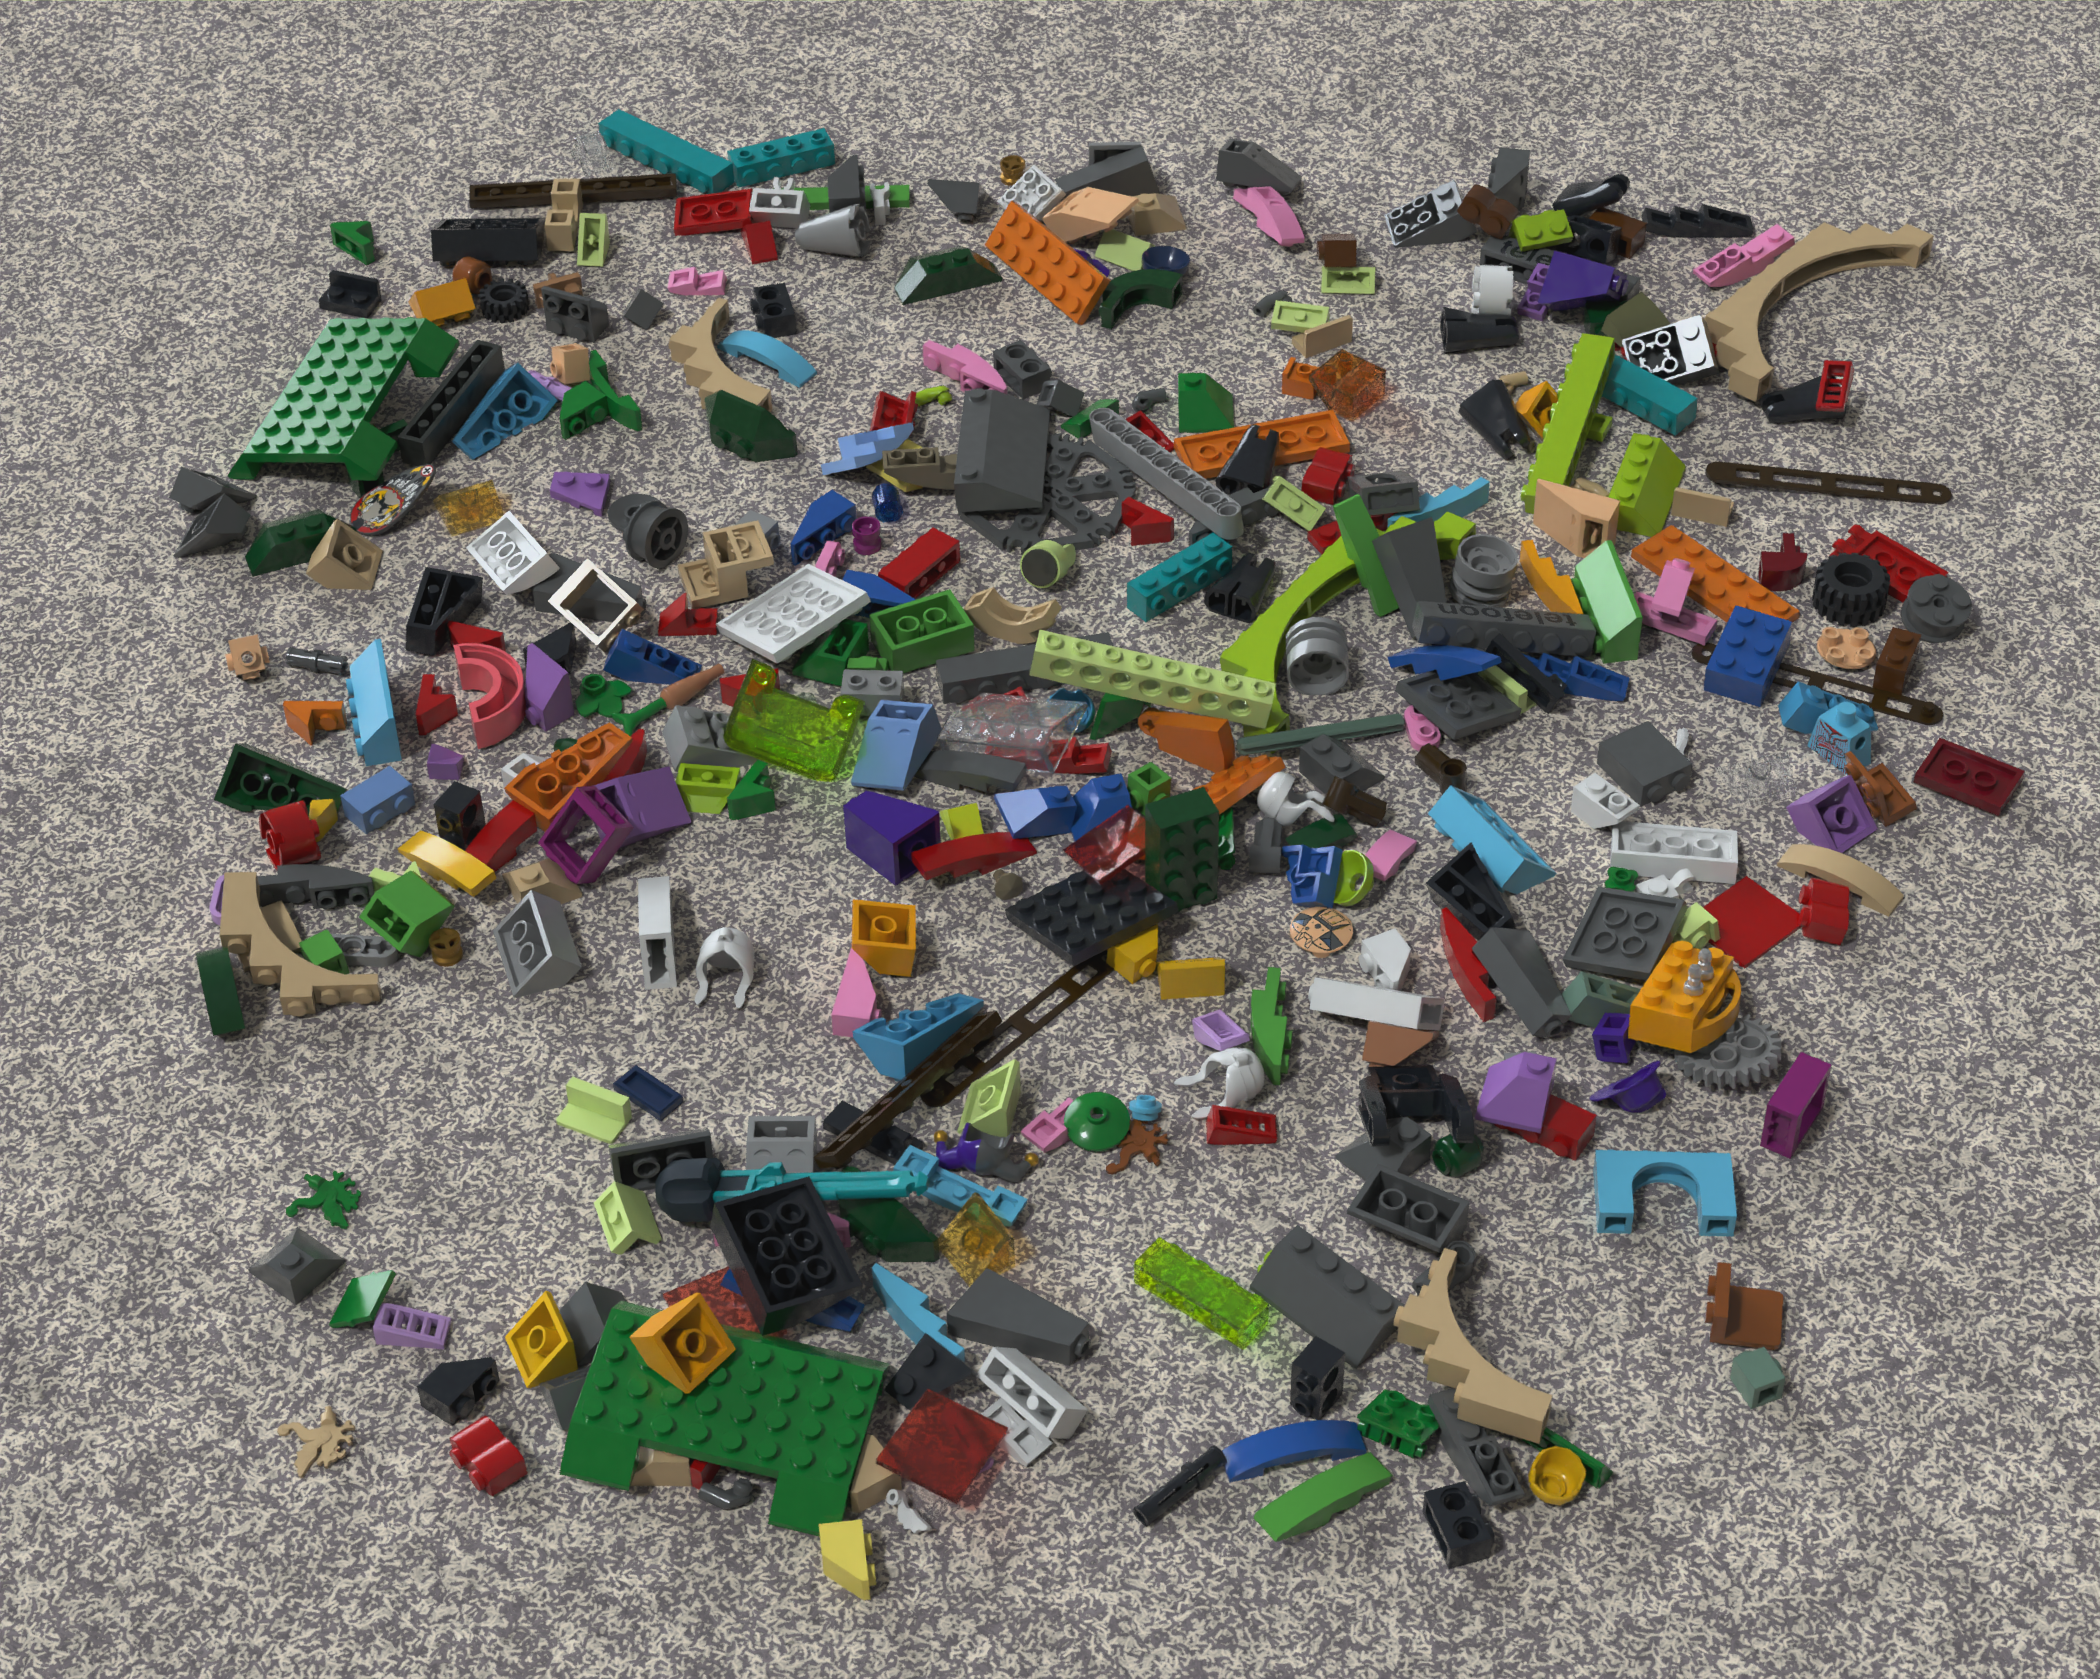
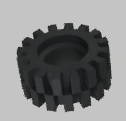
(504, 300)

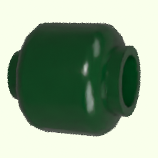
(1457, 1158)

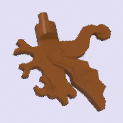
(1138, 1142)

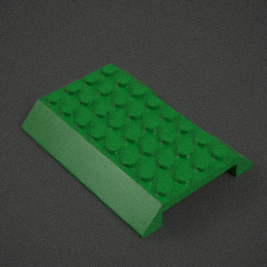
(339, 389)
(763, 1411)

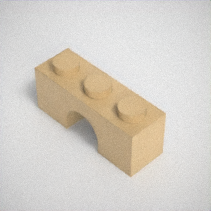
(563, 219)

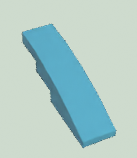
(1452, 500)
(911, 1309)

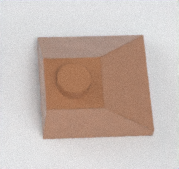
(1393, 1044)

